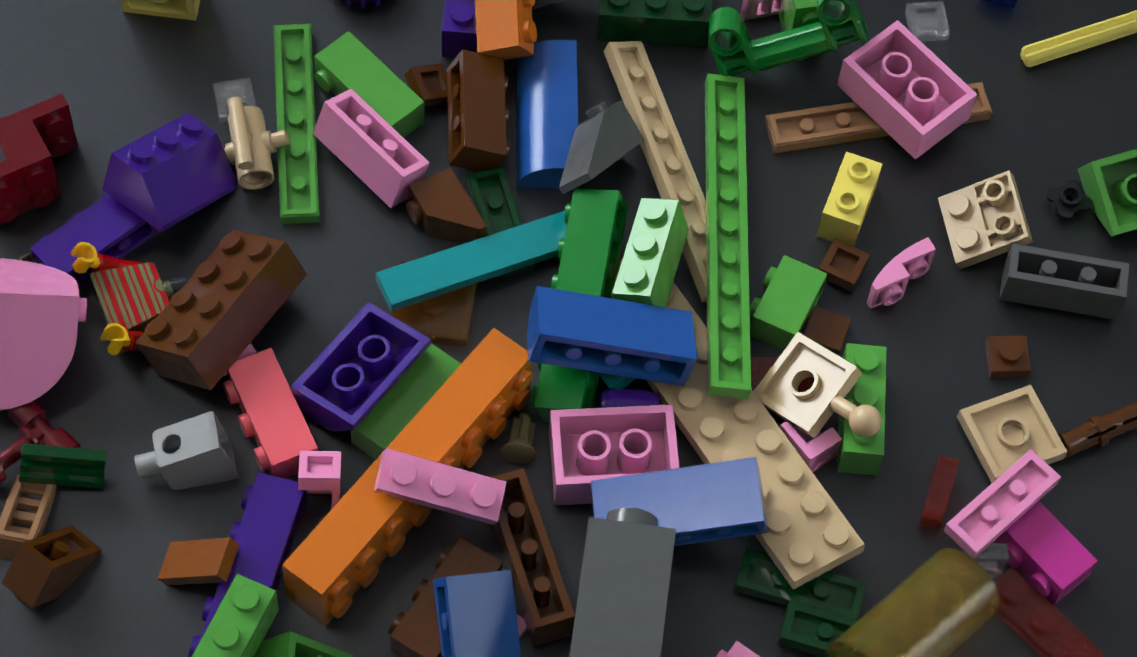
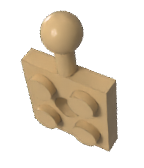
(815, 406)

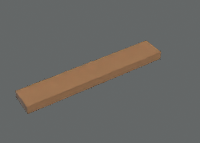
(841, 124)

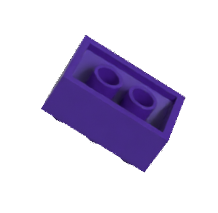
(170, 172)
(358, 369)

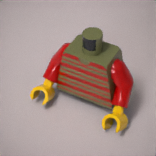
(127, 294)

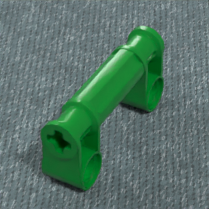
(737, 53)

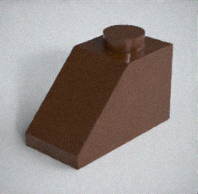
(445, 209)
(49, 565)

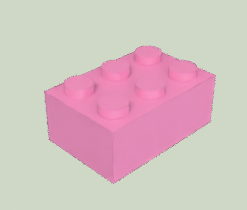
(906, 89)
(608, 445)

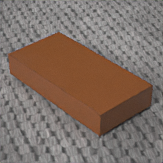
(198, 561)

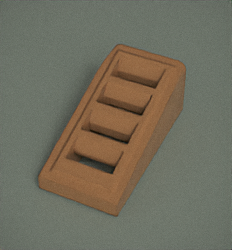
(12, 536)

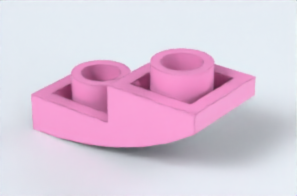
(893, 278)

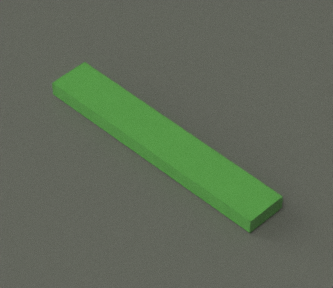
(297, 116)

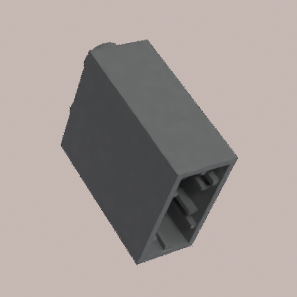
(623, 586)

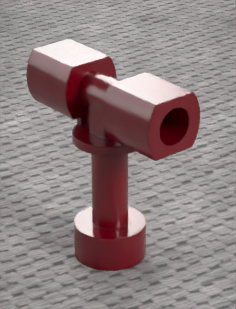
(32, 430)

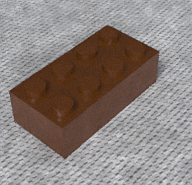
(221, 308)

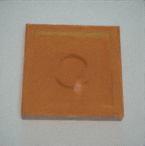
(443, 317)

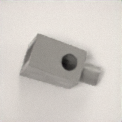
(190, 454)

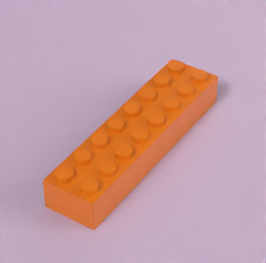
(369, 525)

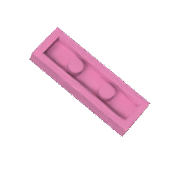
(440, 486)
(1002, 503)

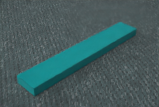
(471, 262)

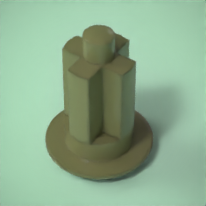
(519, 448)

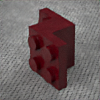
(26, 153)

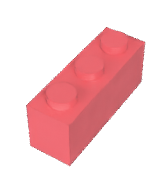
(269, 413)

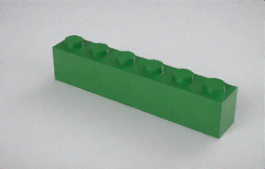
(590, 267)

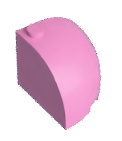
(36, 329)

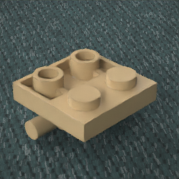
(984, 219)

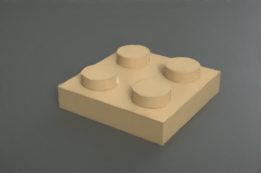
(1008, 428)

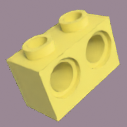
(849, 199)

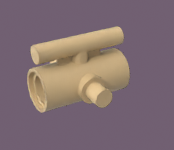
(251, 145)

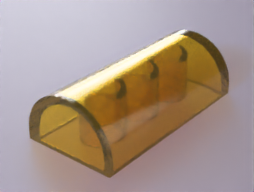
(925, 613)

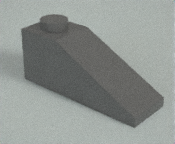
(599, 143)

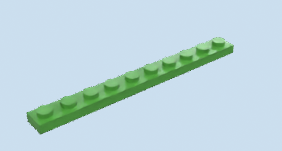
(727, 238)

